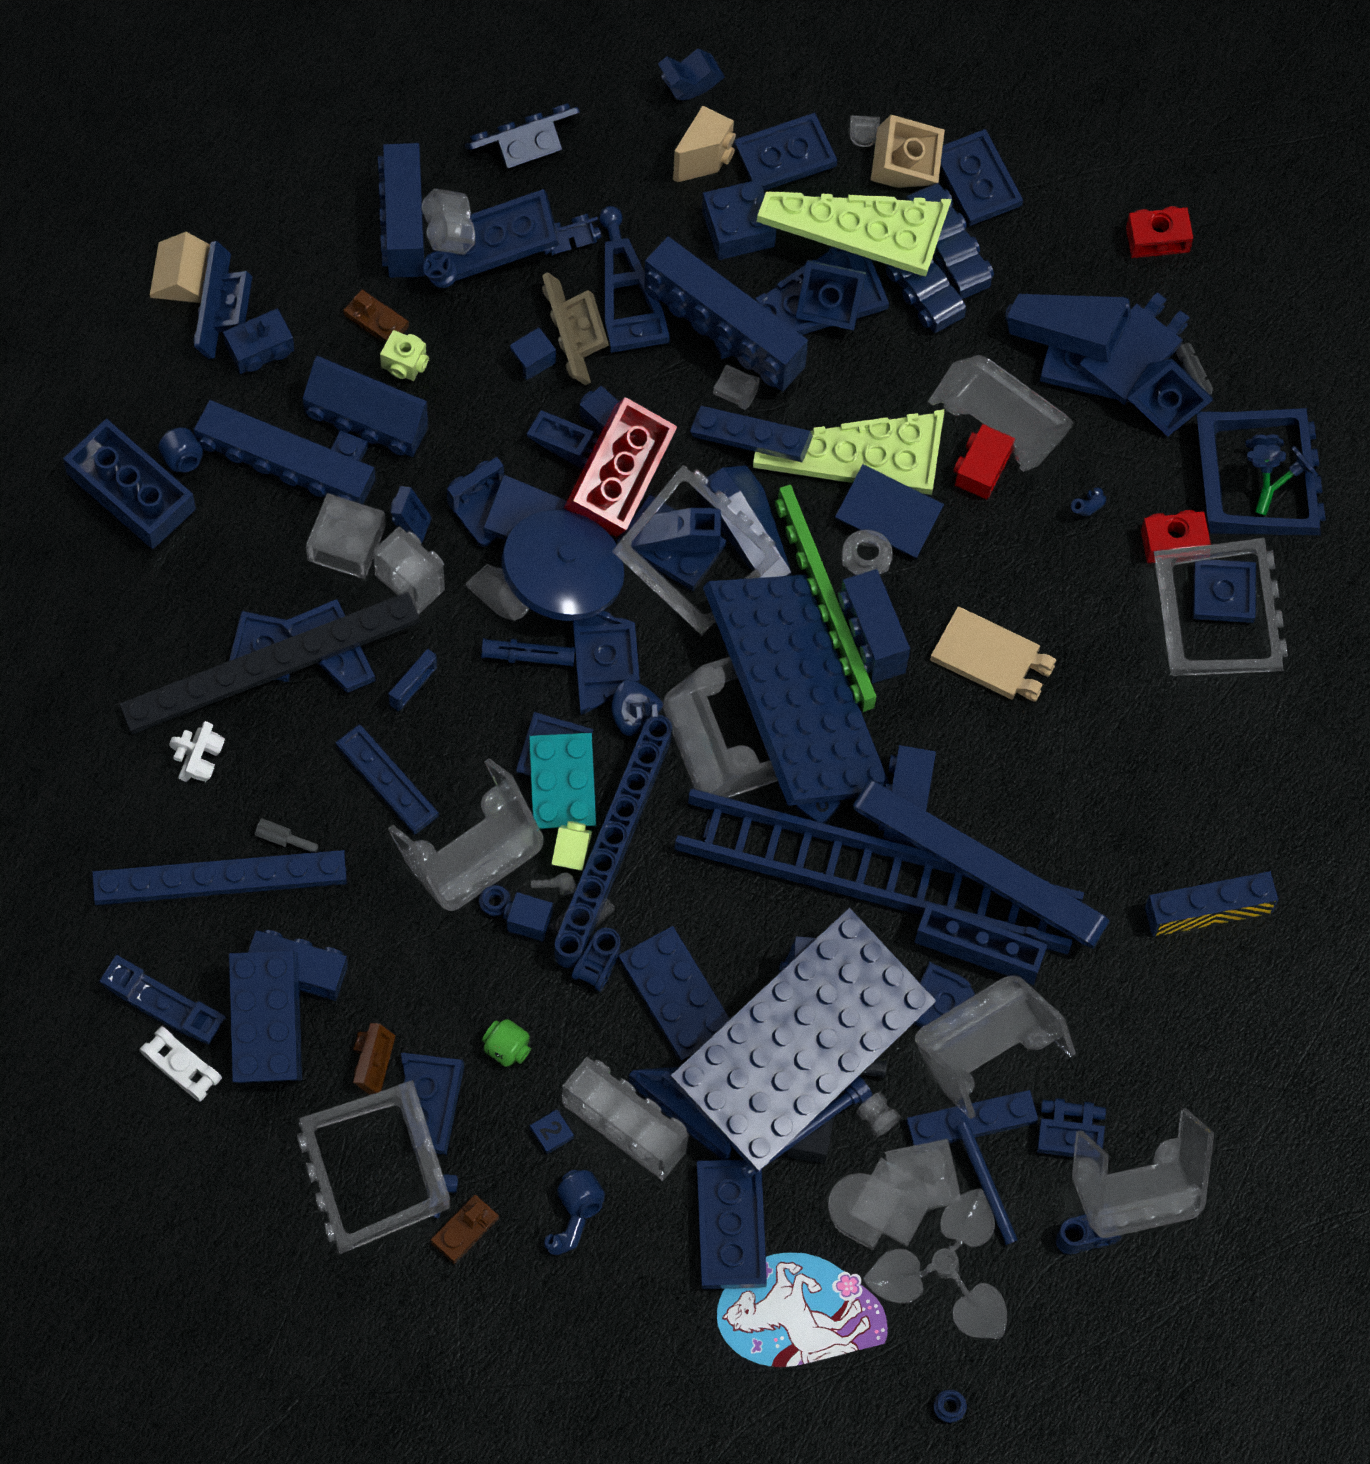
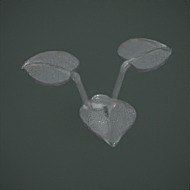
(898, 1274)

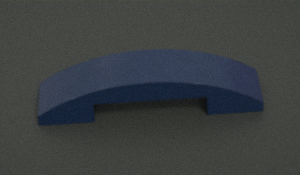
(161, 1002)

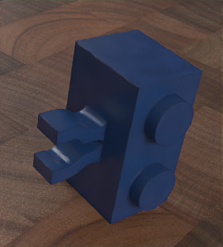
(259, 341)

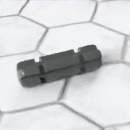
(1193, 366)

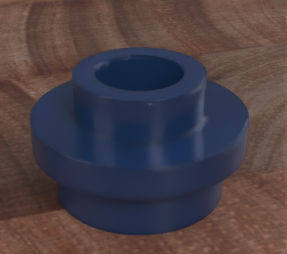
(494, 892)
(954, 1397)

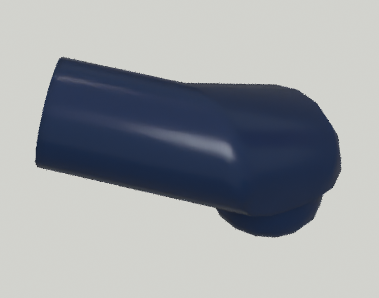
(1087, 508)
(566, 1240)

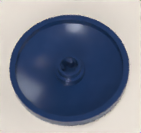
(562, 565)

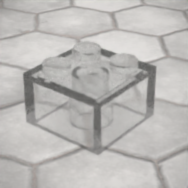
(345, 536)
(409, 568)

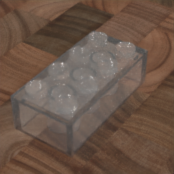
(625, 1117)

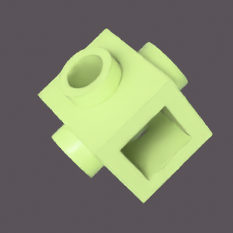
(404, 355)

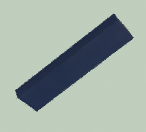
(387, 779)

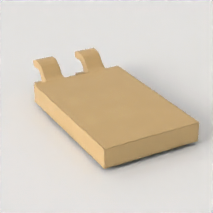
(991, 655)

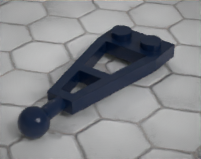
(636, 330)

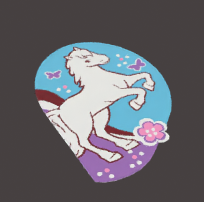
(801, 1314)

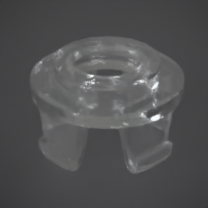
(866, 538)

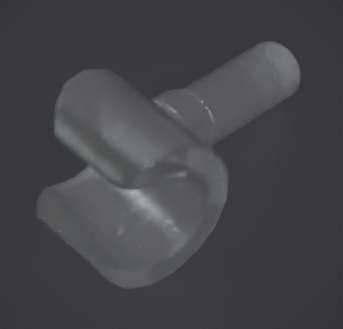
(563, 881)

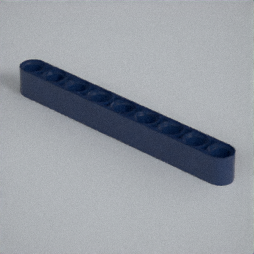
(609, 853)
(981, 864)

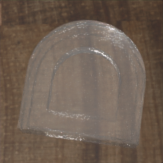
(863, 130)

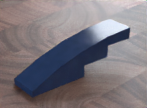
(563, 438)

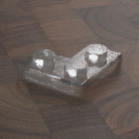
(932, 1164)

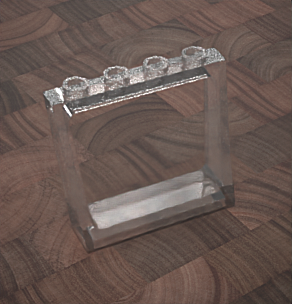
(656, 580)
(1179, 665)
(439, 1199)

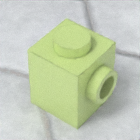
(572, 846)

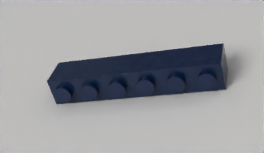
(283, 454)

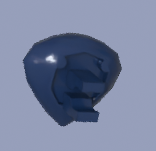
(633, 706)

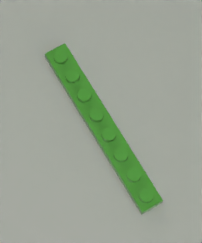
(820, 586)

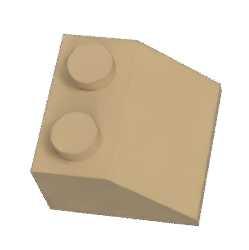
(704, 146)
(907, 153)

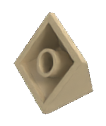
(180, 268)

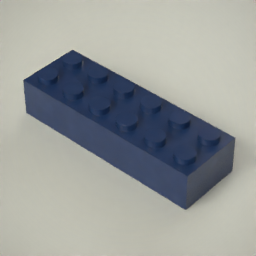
(725, 314)

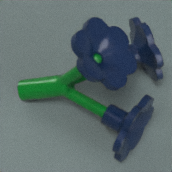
(1266, 454)

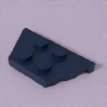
(604, 657)

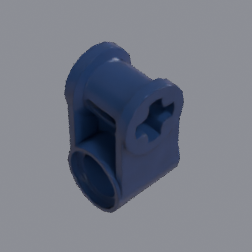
(595, 963)
(1087, 1237)

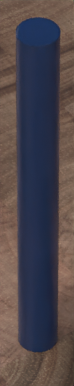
(986, 1183)

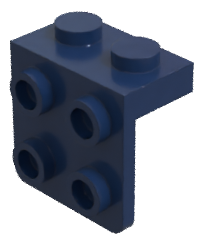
(472, 498)

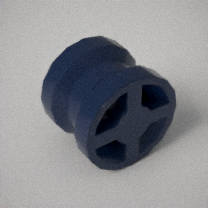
(440, 262)

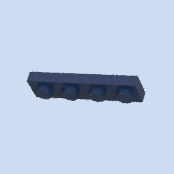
(751, 434)
(991, 1117)

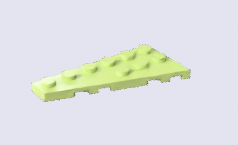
(869, 226)
(895, 447)

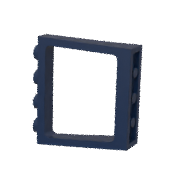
(1220, 523)

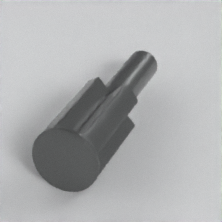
(282, 835)

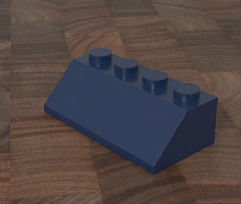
(365, 407)

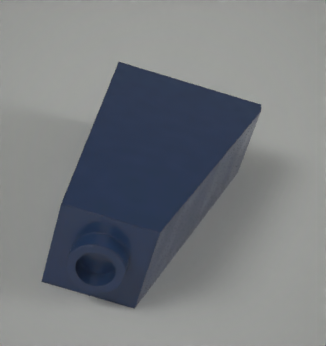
(1071, 323)

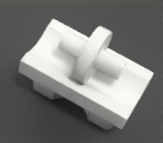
(203, 741)

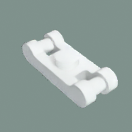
(180, 1064)

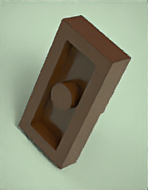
(375, 316)
(375, 1053)
(464, 1229)

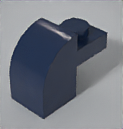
(691, 76)

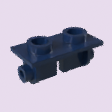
(580, 230)

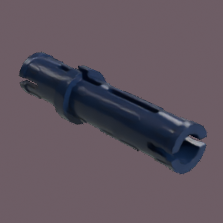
(527, 652)

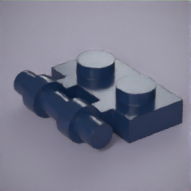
(1059, 1136)

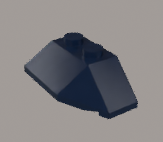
(660, 1089)

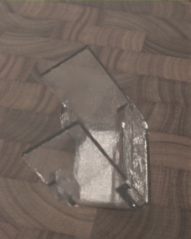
(1004, 404)
(699, 739)
(483, 852)
(984, 1029)
(1146, 1195)

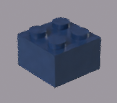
(732, 220)

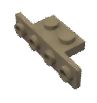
(578, 326)

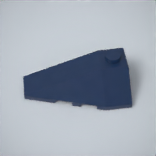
(748, 496)

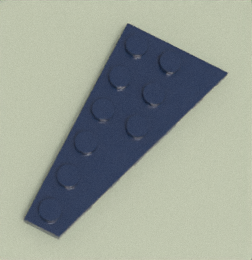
(785, 297)

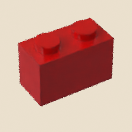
(984, 461)

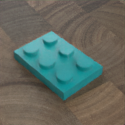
(562, 780)

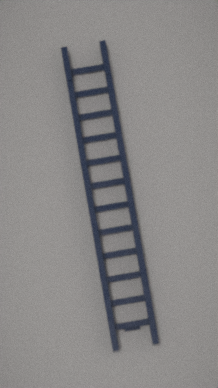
(839, 885)

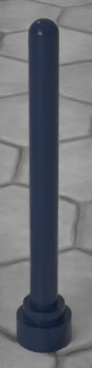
(855, 1093)

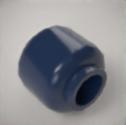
(180, 450)
(581, 1193)

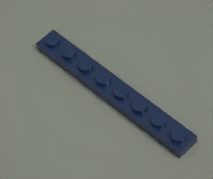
(219, 877)

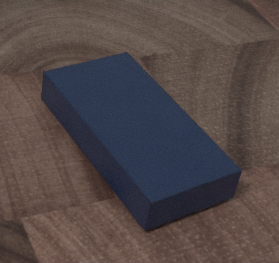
(413, 680)

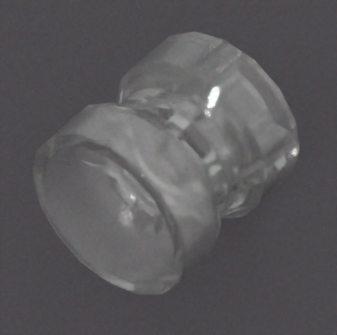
(878, 1114)

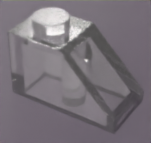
(493, 589)

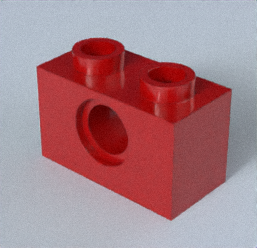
(1147, 242)
(1188, 524)

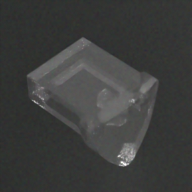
(737, 386)

